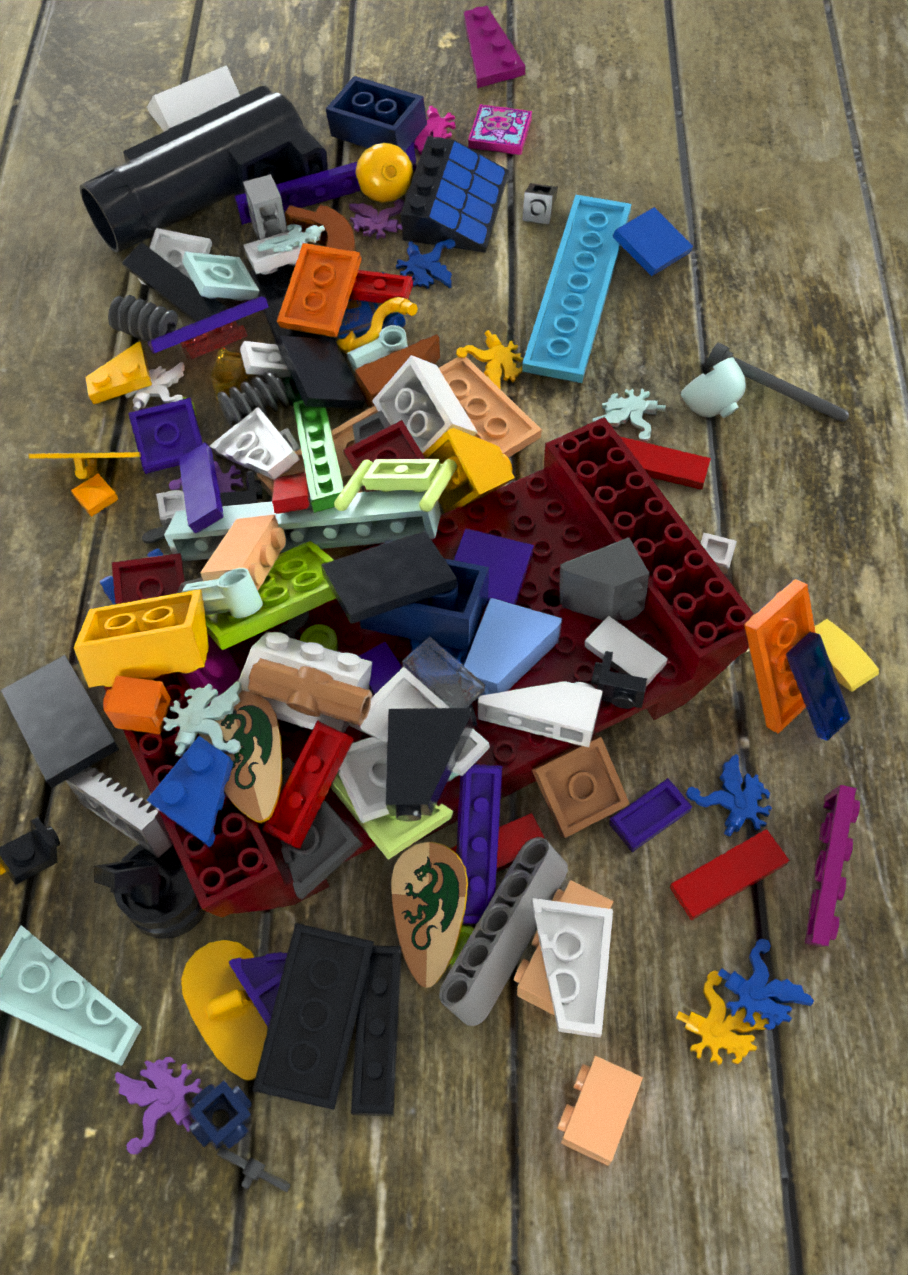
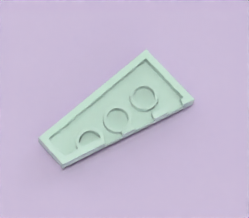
(60, 1001)

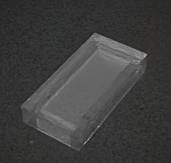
(443, 675)

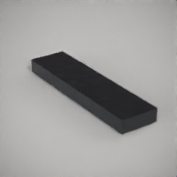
(170, 283)
(377, 1035)

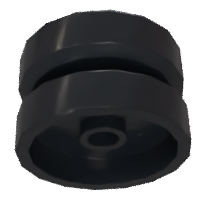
(177, 906)

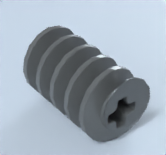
(141, 318)
(259, 395)

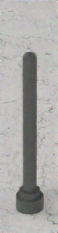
(721, 352)

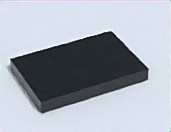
(320, 372)
(388, 576)

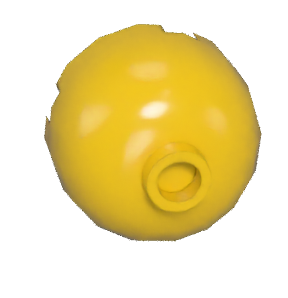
(384, 172)

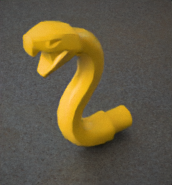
(391, 306)

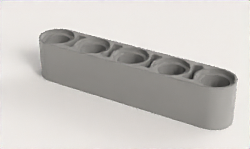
(502, 933)

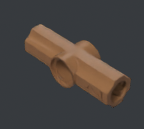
(310, 691)

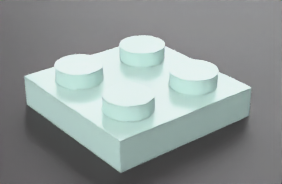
(220, 276)

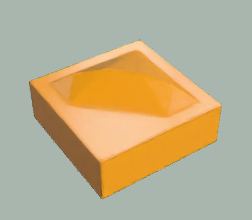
(94, 495)

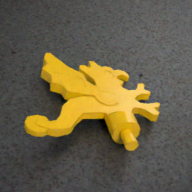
(495, 356)
(718, 1033)

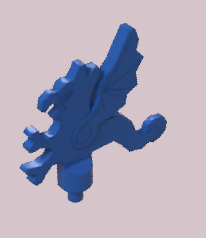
(421, 264)
(740, 804)
(757, 998)

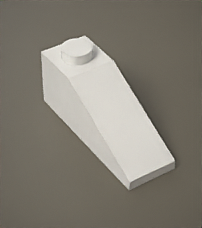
(550, 710)

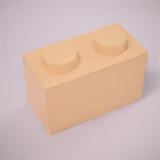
(600, 1111)

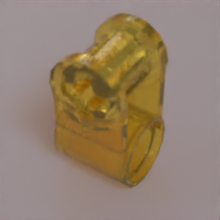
(228, 372)

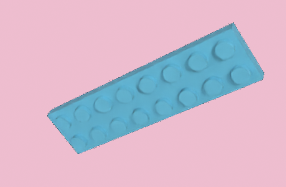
(576, 290)

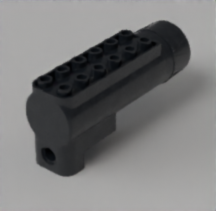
(200, 166)

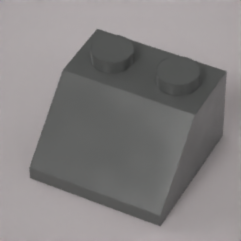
(605, 582)

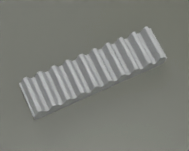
(121, 809)

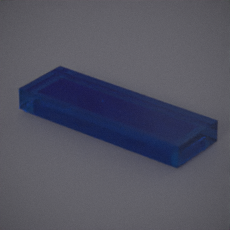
(818, 685)

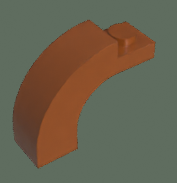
(337, 231)

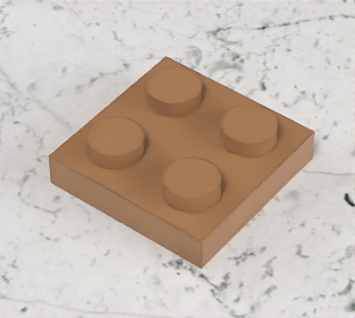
(580, 786)

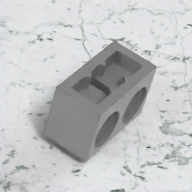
(265, 207)

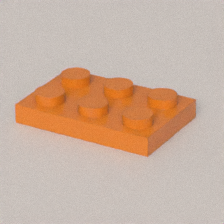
(319, 290)

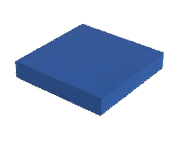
(652, 241)

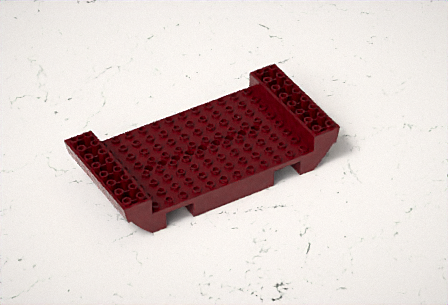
(576, 504)

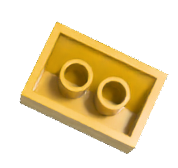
(479, 469)
(143, 638)

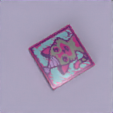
(500, 129)

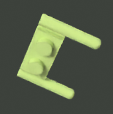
(400, 474)

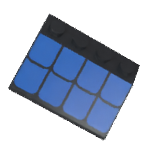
(453, 196)

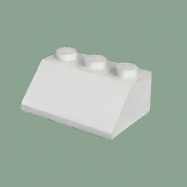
(192, 98)
(423, 402)
(295, 653)

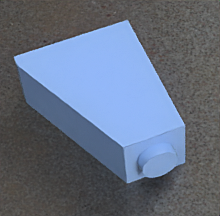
(510, 644)

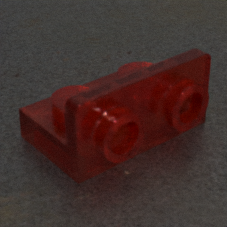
(213, 340)

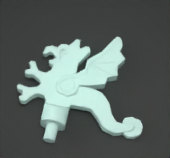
(294, 238)
(620, 410)
(201, 719)

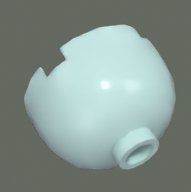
(716, 391)

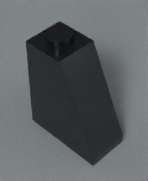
(422, 756)

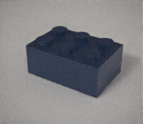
(376, 114)
(445, 617)

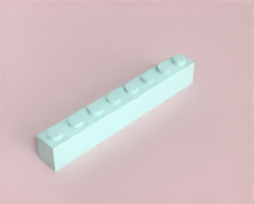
(369, 519)

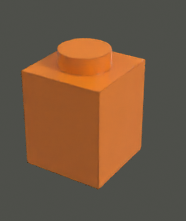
(137, 704)

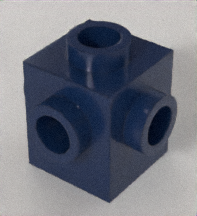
(217, 1099)

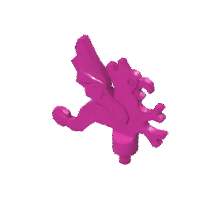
(435, 126)

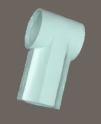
(390, 339)
(230, 593)

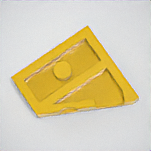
(120, 375)

